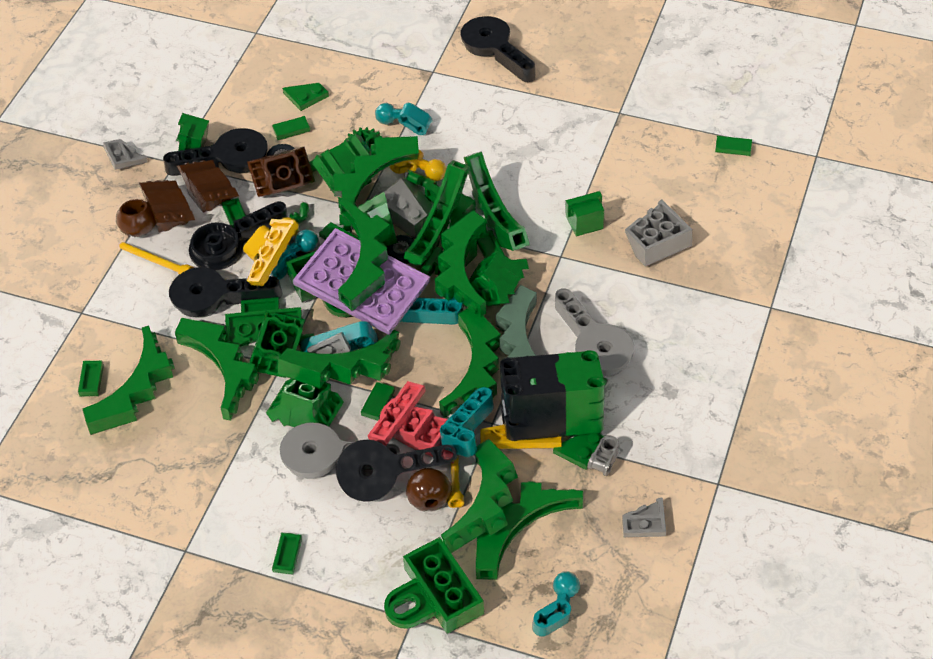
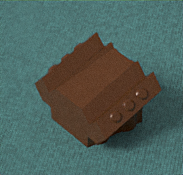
(281, 172)
(207, 184)
(167, 204)

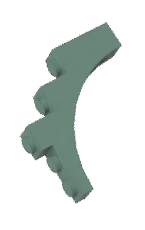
(513, 321)

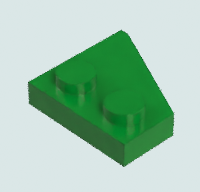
(305, 95)
(579, 449)

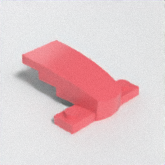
(409, 424)

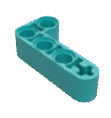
(433, 311)
(357, 334)
(460, 426)

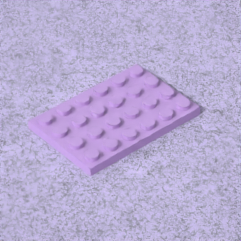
(335, 263)

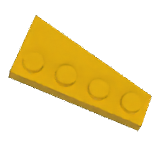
(275, 245)
(498, 437)

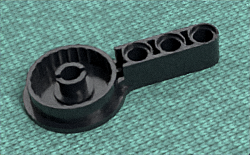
(490, 37)
(231, 149)
(221, 245)
(202, 291)
(385, 466)

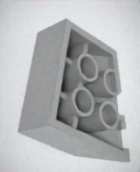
(408, 206)
(658, 234)

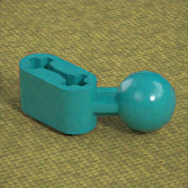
(408, 116)
(305, 241)
(566, 586)

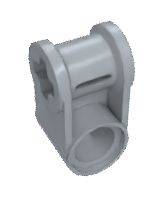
(604, 458)

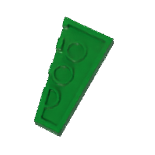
(245, 326)

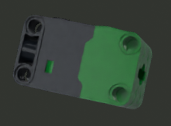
(552, 395)

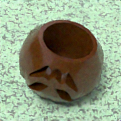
(135, 218)
(428, 489)

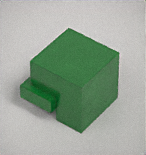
(192, 132)
(585, 213)

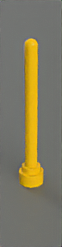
(153, 258)
(456, 498)

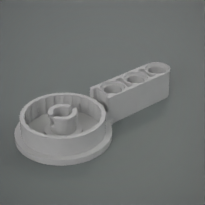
(614, 342)
(319, 441)

